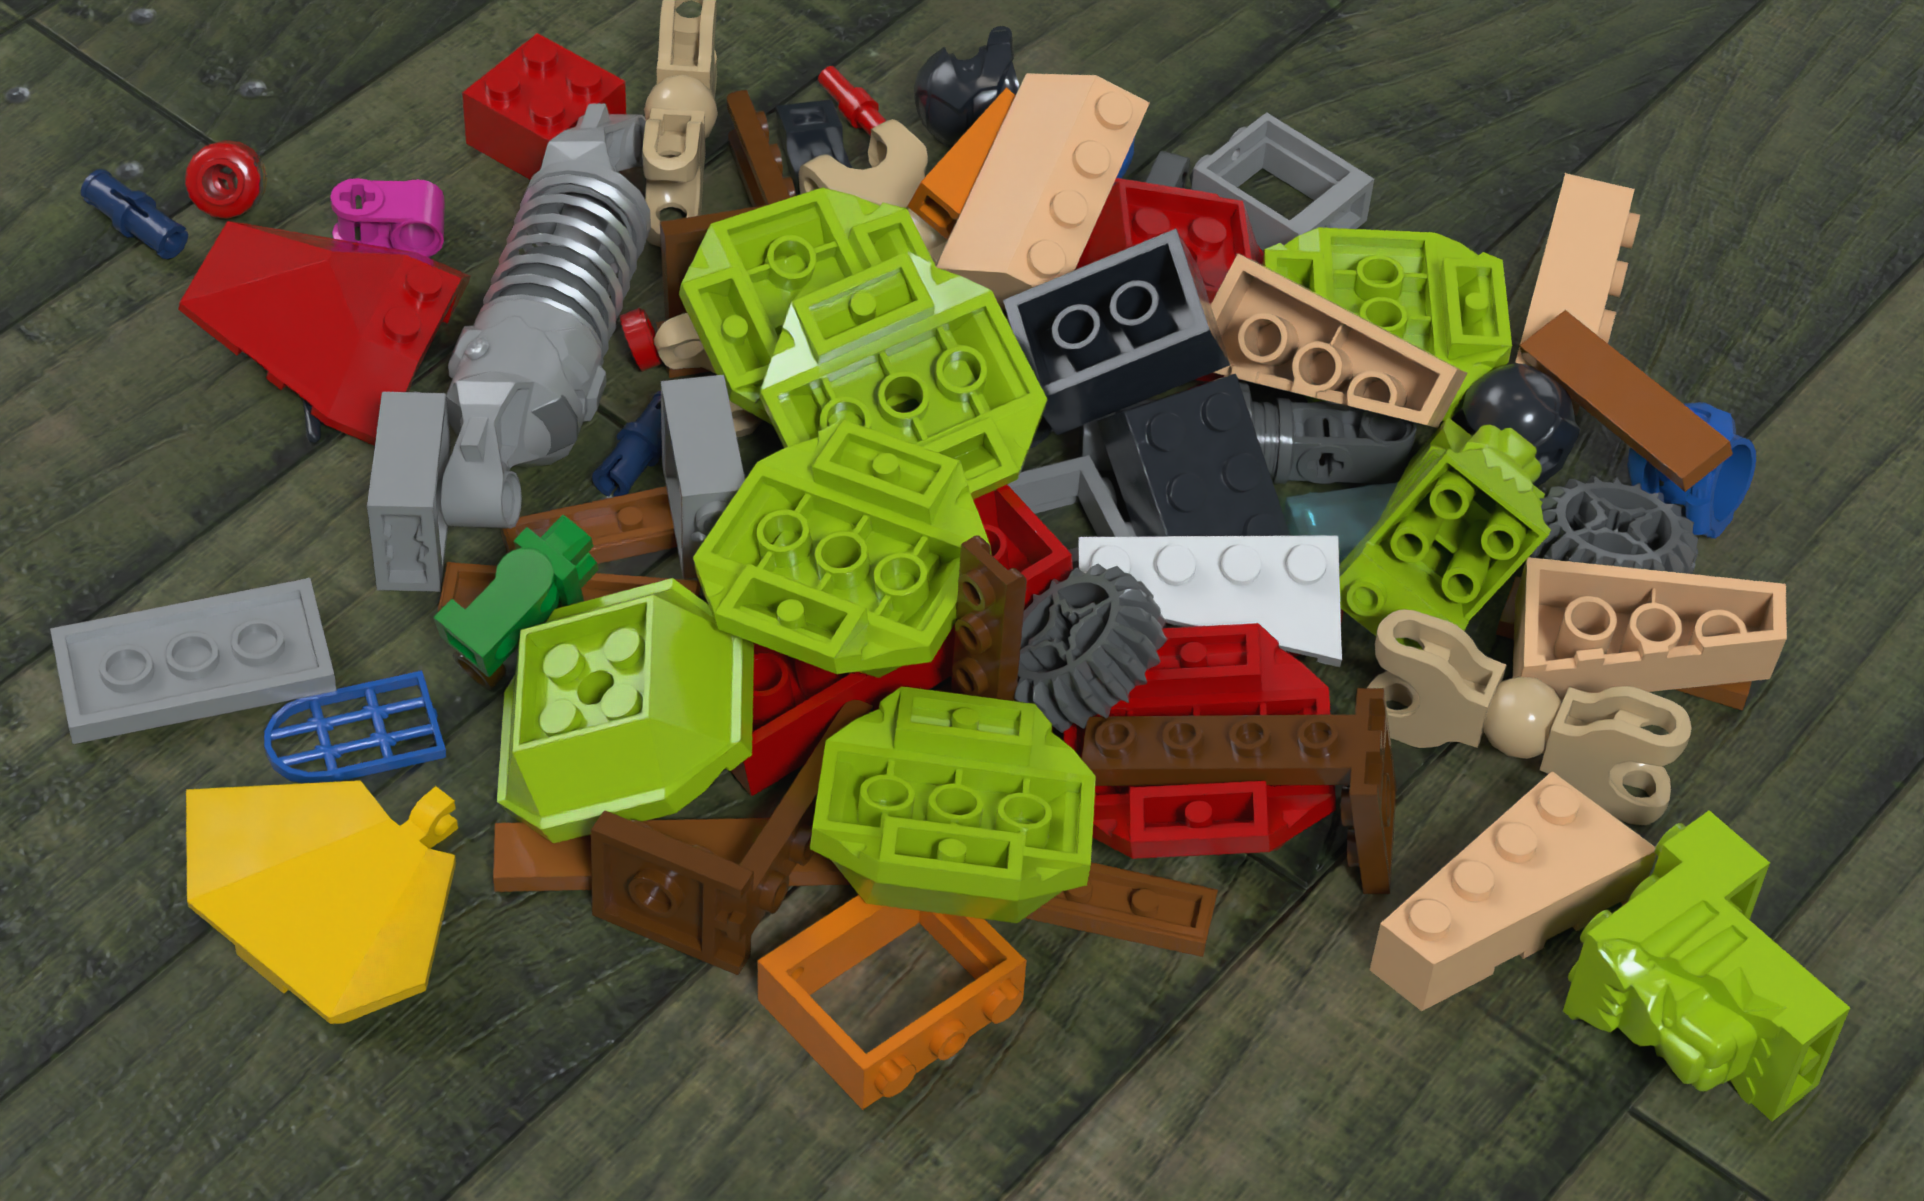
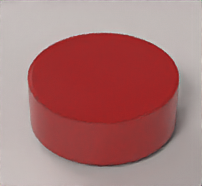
(640, 337)

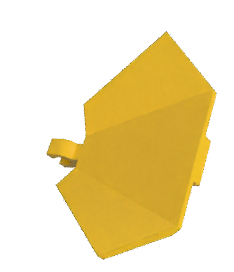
(323, 888)

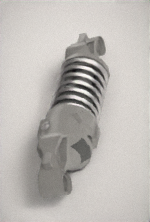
(541, 337)

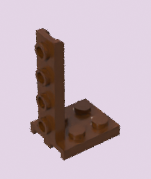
(762, 176)
(987, 626)
(1269, 749)
(688, 893)

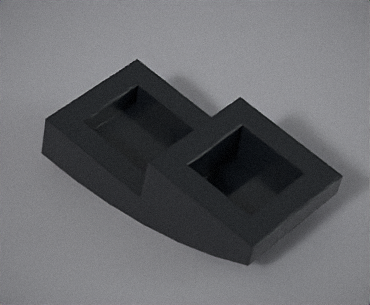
(808, 132)

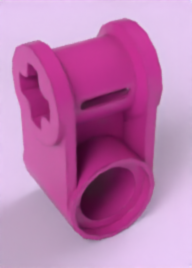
(392, 214)

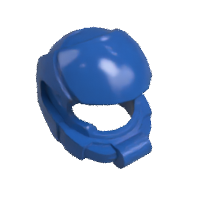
(1716, 495)

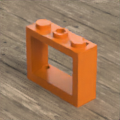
(849, 936)

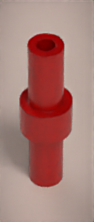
(853, 101)

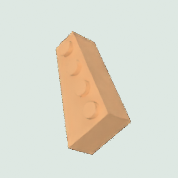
(1582, 257)
(1318, 349)
(1643, 627)
(1515, 886)

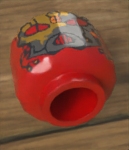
(206, 173)

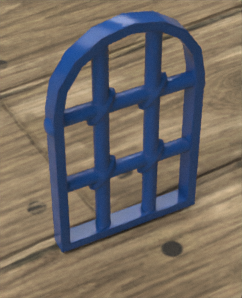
(380, 738)

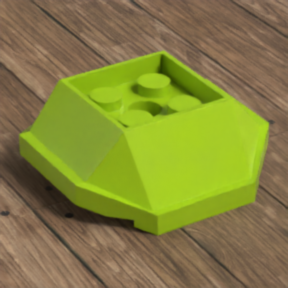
(775, 255)
(1411, 286)
(913, 335)
(843, 551)
(622, 710)
(955, 806)

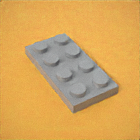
(192, 660)

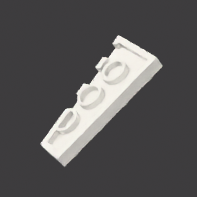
(1230, 580)

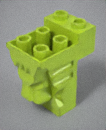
(1449, 530)
(1703, 980)

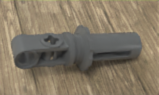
(1356, 443)

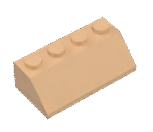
(1043, 182)

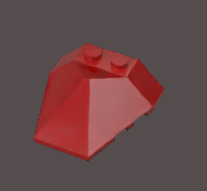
(324, 315)

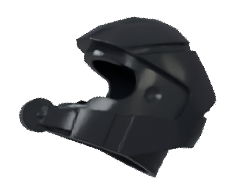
(957, 92)
(1529, 404)

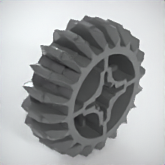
(1616, 527)
(1087, 645)

